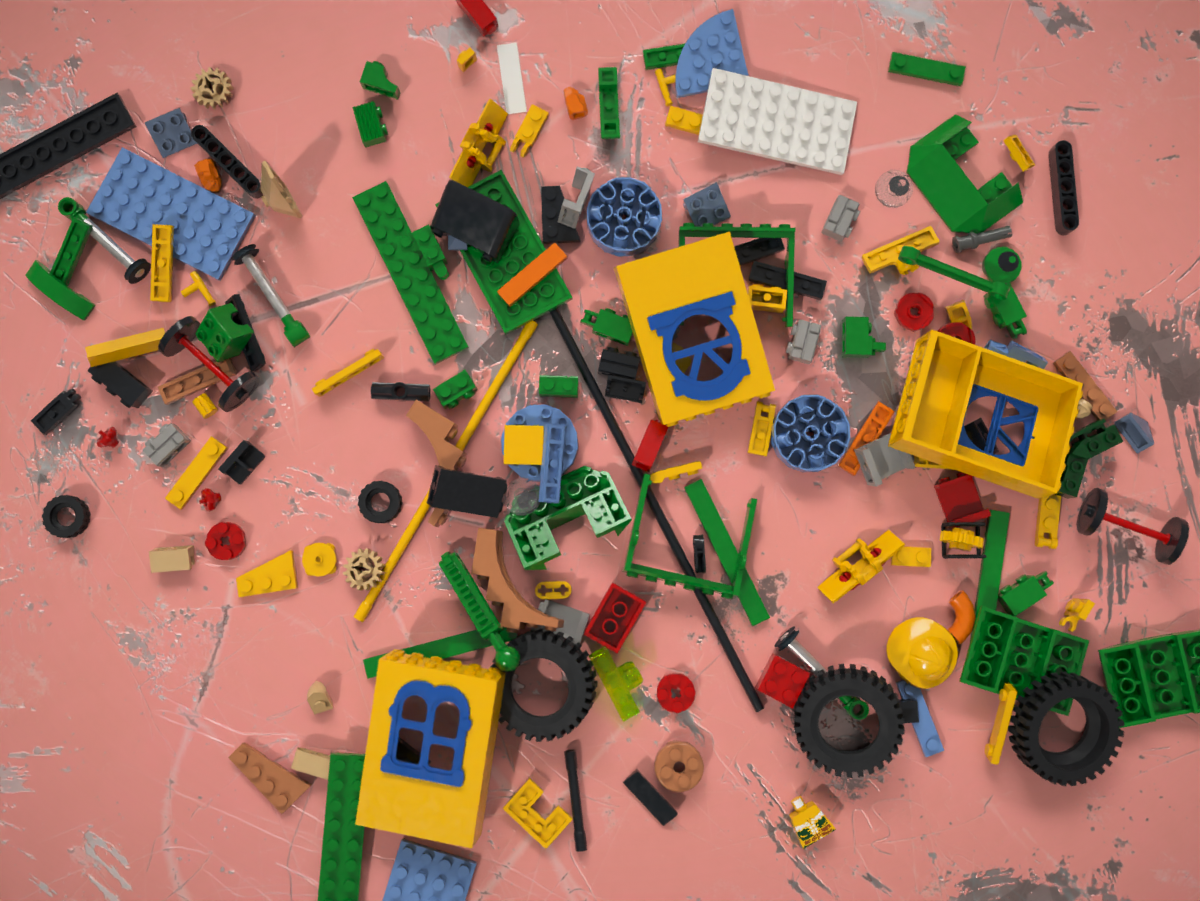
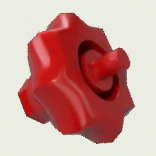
(108, 438)
(209, 499)

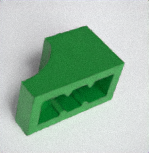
(375, 80)

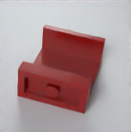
(960, 499)

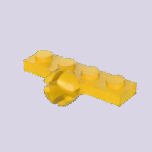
(889, 254)

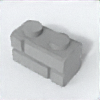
(840, 218)
(803, 342)
(166, 444)

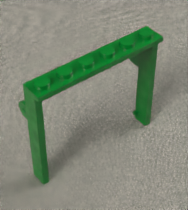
(748, 231)
(688, 582)

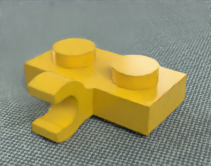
(1076, 610)

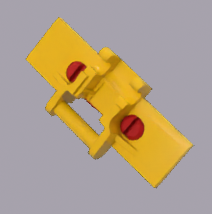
(474, 141)
(871, 563)

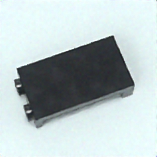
(466, 492)

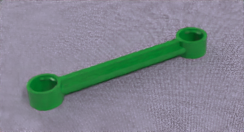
(914, 257)

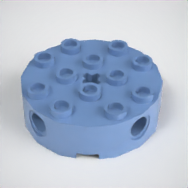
(620, 198)
(539, 416)
(823, 419)

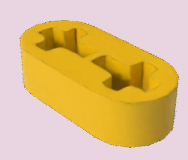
(553, 595)

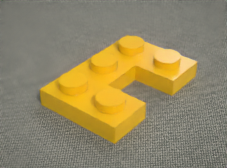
(541, 829)

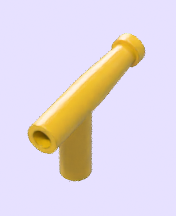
(663, 82)
(199, 284)

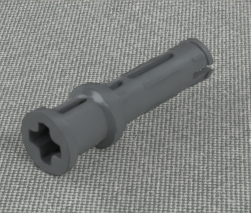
(972, 240)

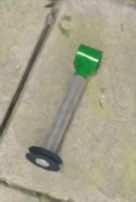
(135, 269)
(293, 330)
(788, 640)

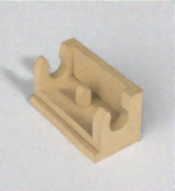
(172, 558)

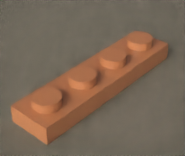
(1072, 369)
(194, 382)

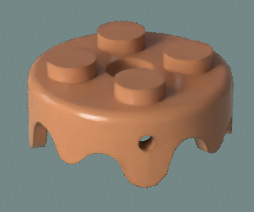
(678, 752)

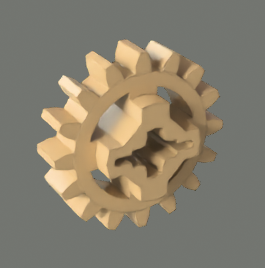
(203, 91)
(362, 579)

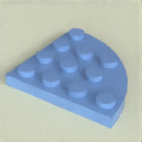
(710, 46)

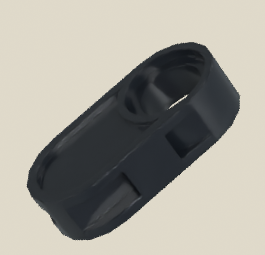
(699, 553)

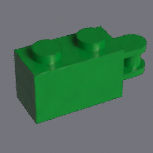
(431, 251)
(1007, 312)
(609, 325)
(1024, 593)

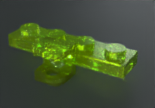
(618, 681)

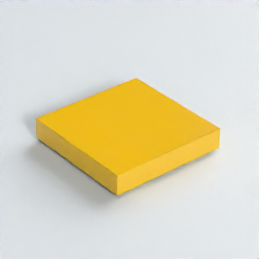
(523, 444)

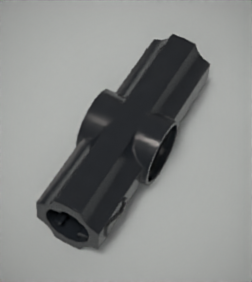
(388, 391)

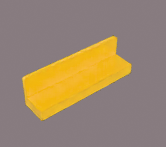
(124, 347)

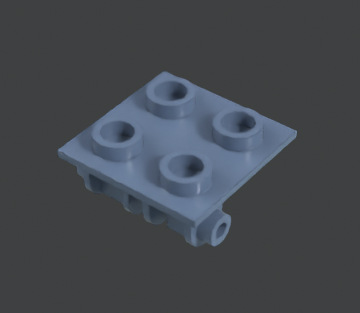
(170, 132)
(707, 206)

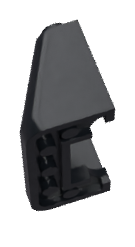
(474, 220)

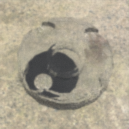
(894, 188)
(522, 496)

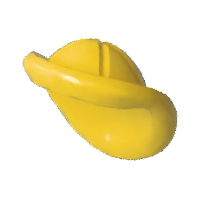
(922, 652)

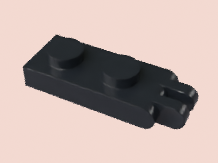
(56, 411)

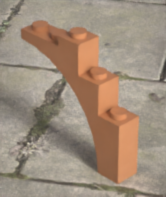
(439, 432)
(490, 566)

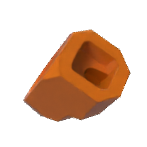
(575, 103)
(209, 175)

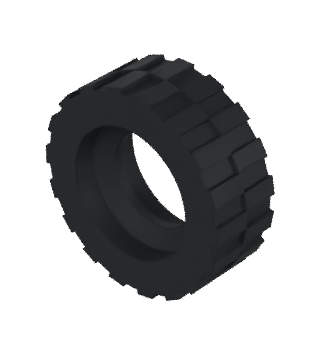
(365, 502)
(55, 505)

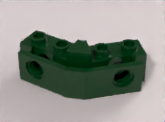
(1083, 450)

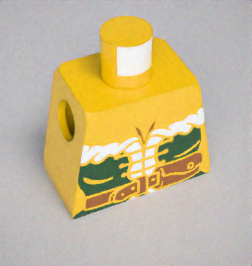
(809, 822)

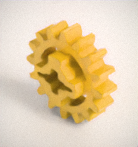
(961, 539)

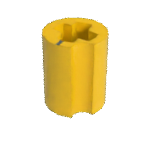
(205, 406)

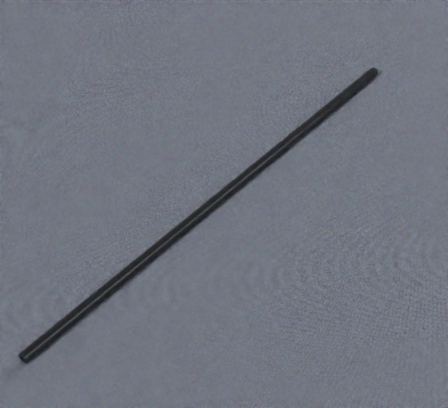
(656, 509)

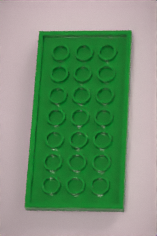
(520, 252)

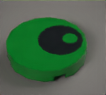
(1002, 265)

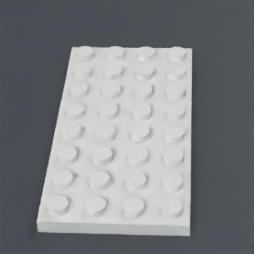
(777, 121)

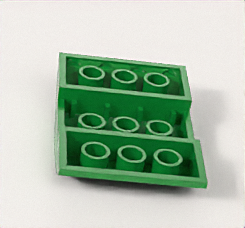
(1018, 653)
(1154, 676)

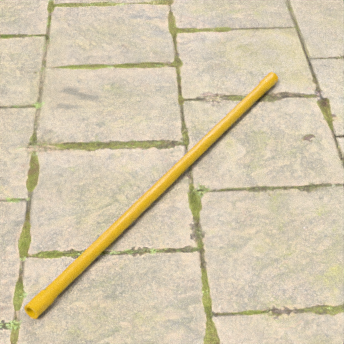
(525, 335)

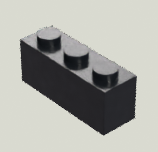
(121, 383)

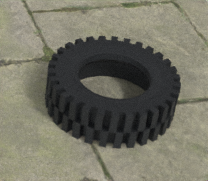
(579, 678)
(848, 683)
(1093, 747)

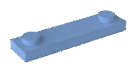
(552, 463)
(925, 728)

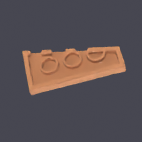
(271, 779)

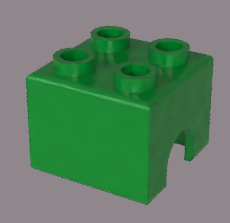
(221, 335)

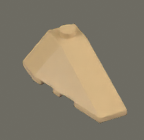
(276, 193)

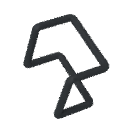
(977, 524)

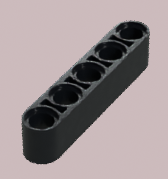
(222, 156)
(1066, 179)

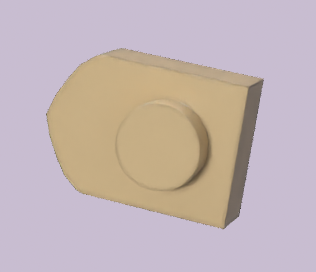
(319, 698)

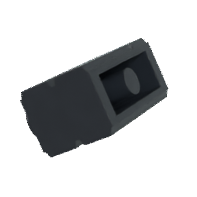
(618, 364)

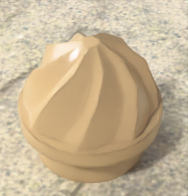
(1084, 409)

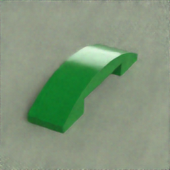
(609, 103)
(58, 291)

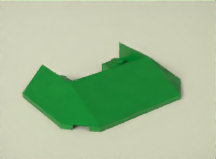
(947, 186)
(580, 494)

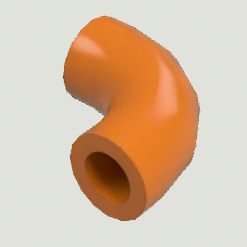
(964, 618)

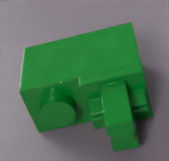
(856, 338)

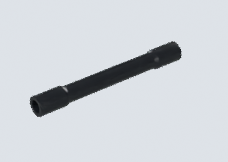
(579, 833)

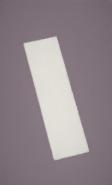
(511, 78)

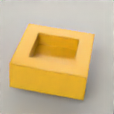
(466, 59)

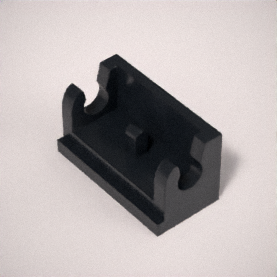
(625, 389)

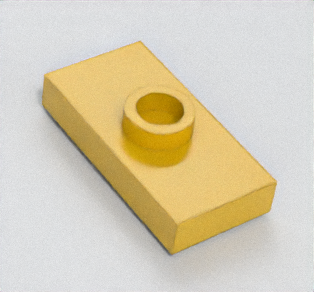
(1019, 153)

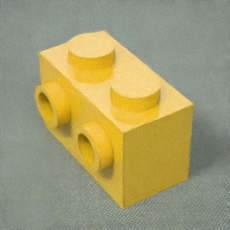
(767, 299)

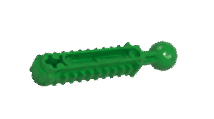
(506, 657)

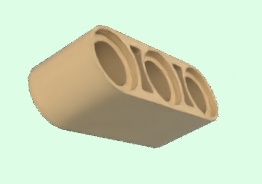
(311, 762)

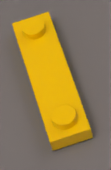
(161, 263)
(324, 386)
(196, 473)
(1007, 699)

